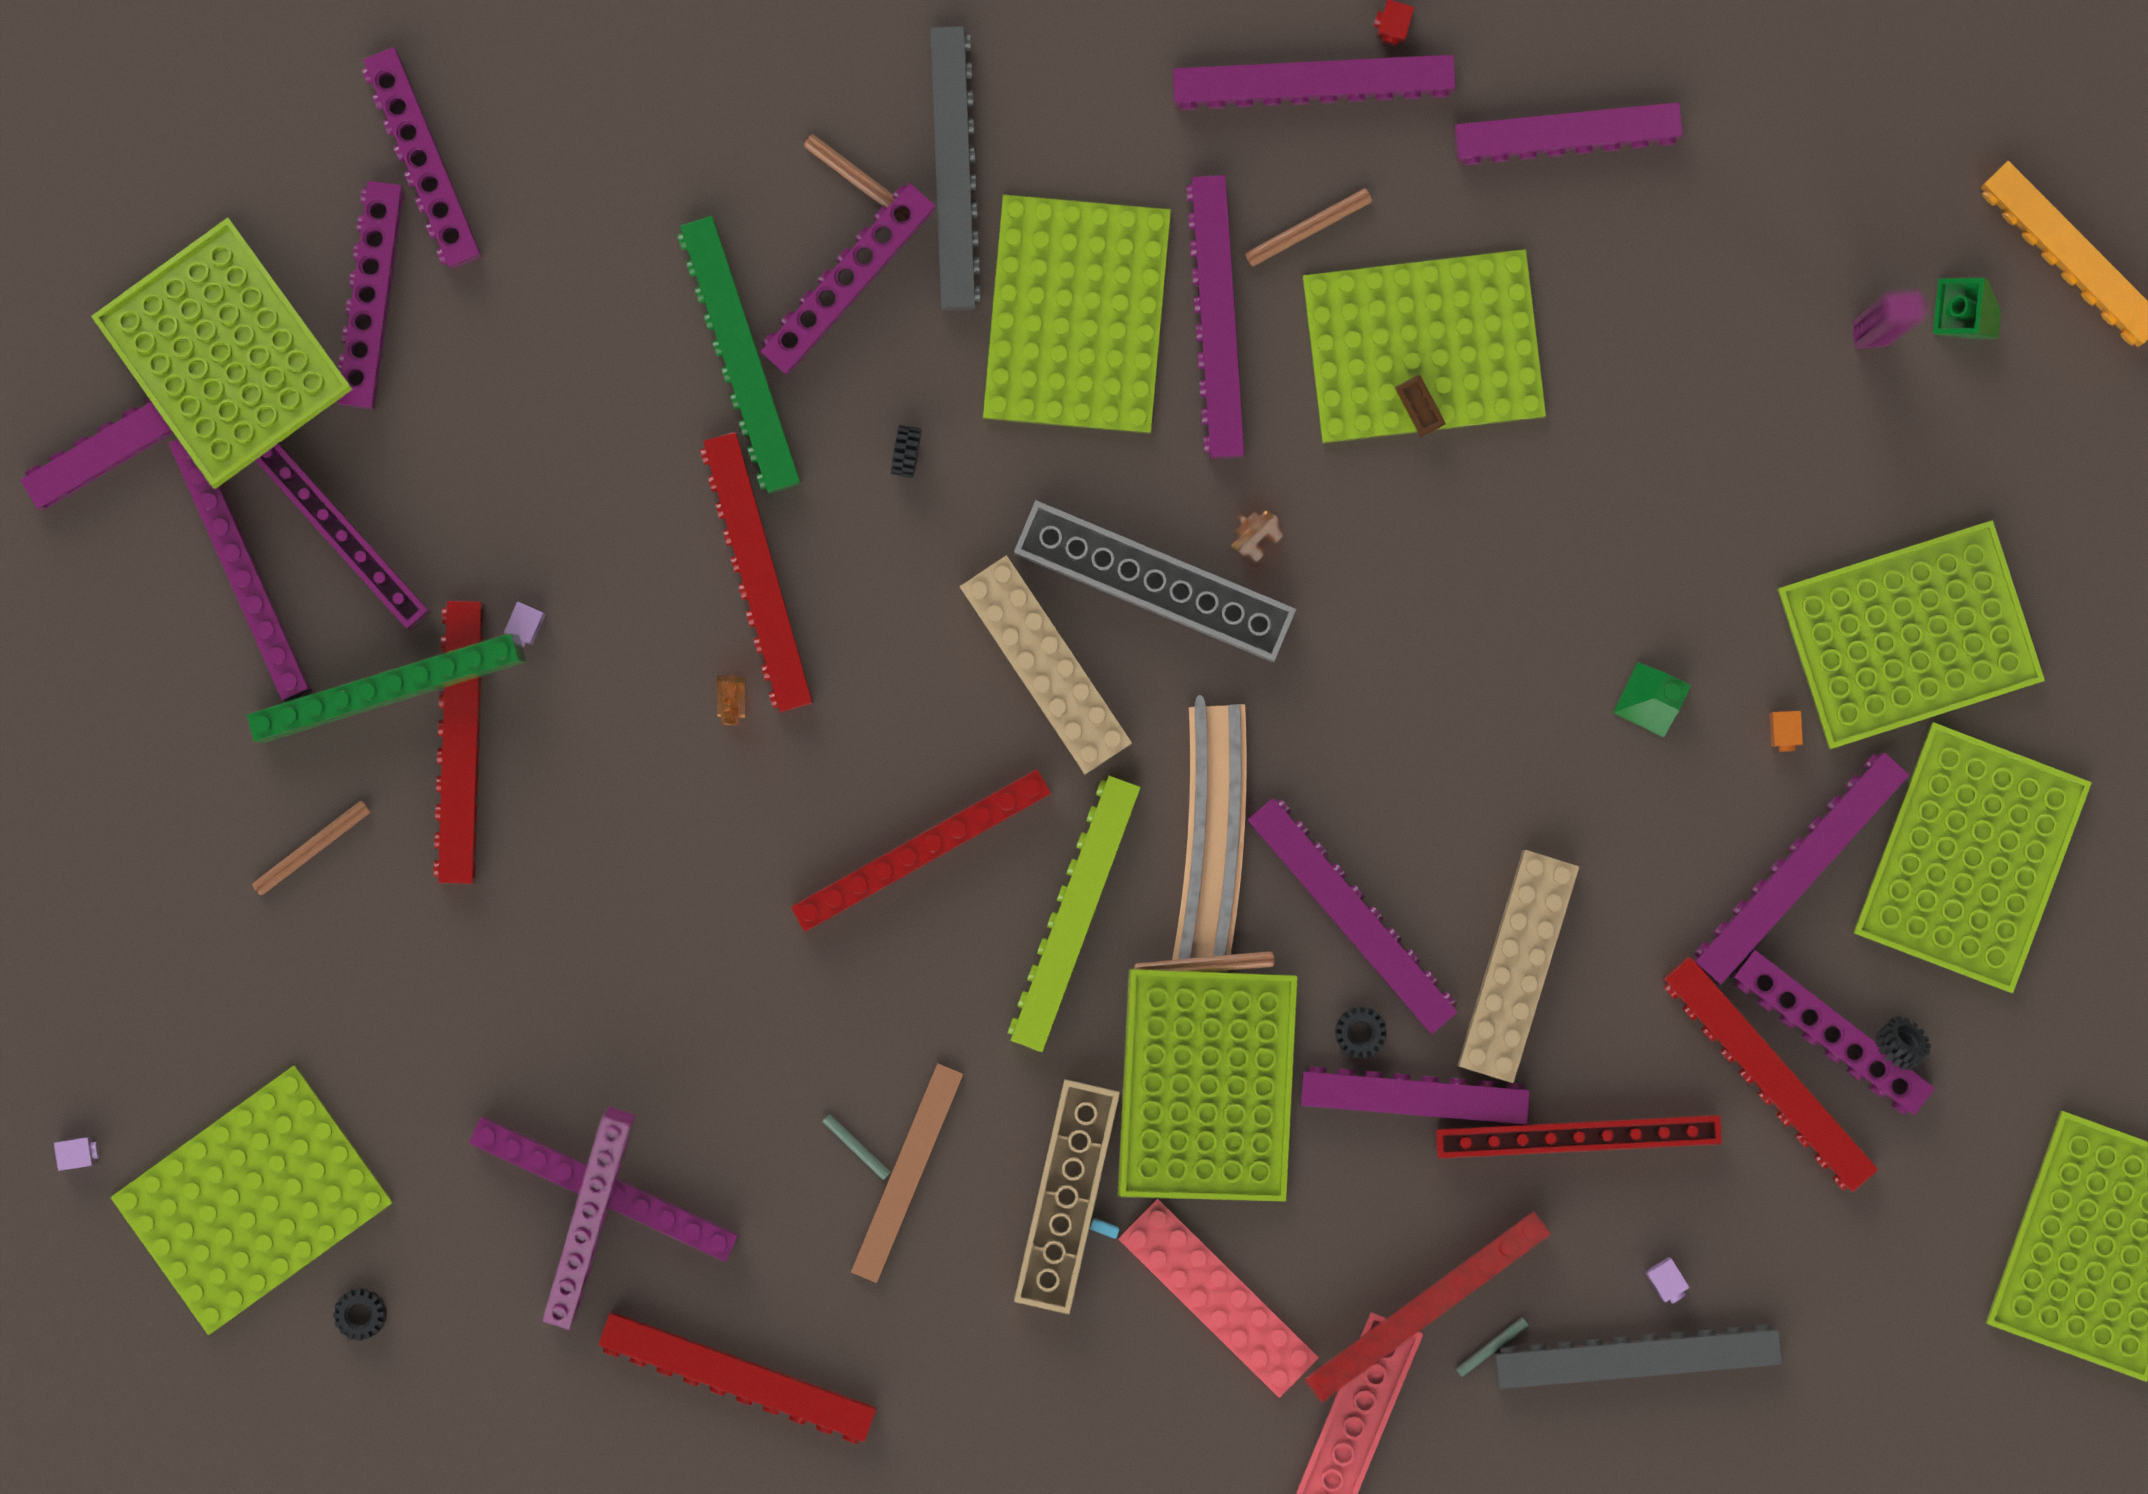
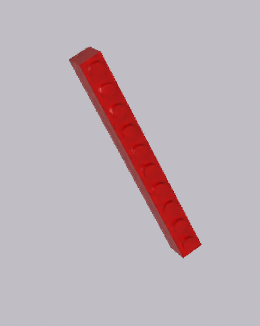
(757, 572)
(459, 753)
(921, 850)
(1769, 1074)
(1578, 1136)
(1426, 1307)
(737, 1376)

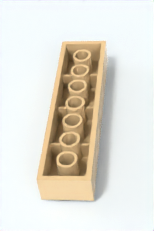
(1045, 665)
(1518, 966)
(1066, 1196)

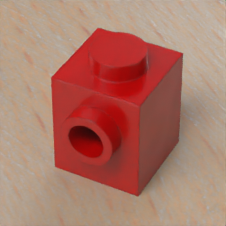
(1393, 22)

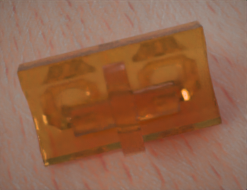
(1253, 530)
(731, 699)

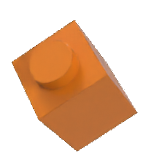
(1786, 730)

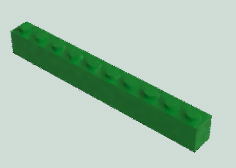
(739, 354)
(386, 688)

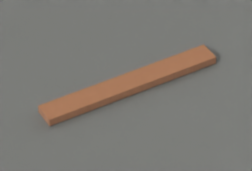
(907, 1173)

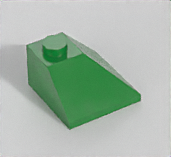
(1966, 309)
(1651, 699)

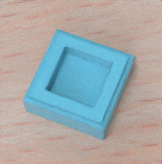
(1104, 1228)

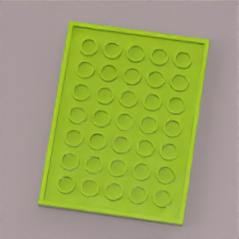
(1076, 314)
(1449, 319)
(221, 353)
(1910, 634)
(1972, 857)
(1207, 1085)
(251, 1200)
(2083, 1250)

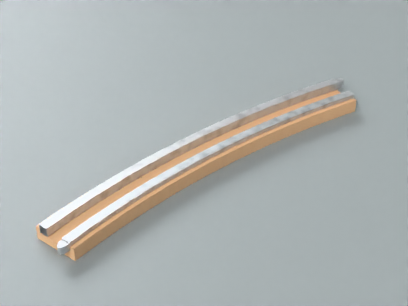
(1214, 831)

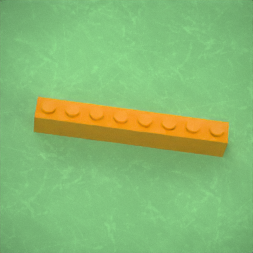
(2070, 251)

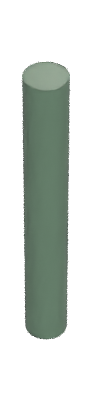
(856, 1147)
(1491, 1346)

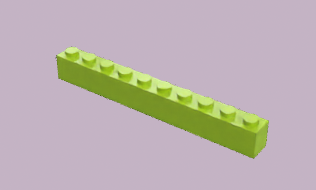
(1075, 913)

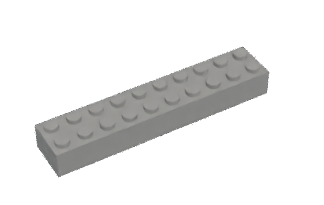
(1154, 581)

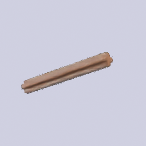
(853, 175)
(1308, 227)
(311, 848)
(1214, 963)

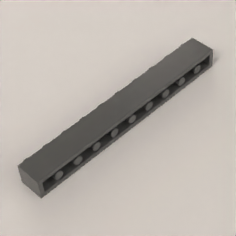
(953, 168)
(1638, 1357)

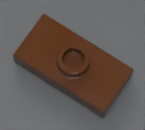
(1420, 406)

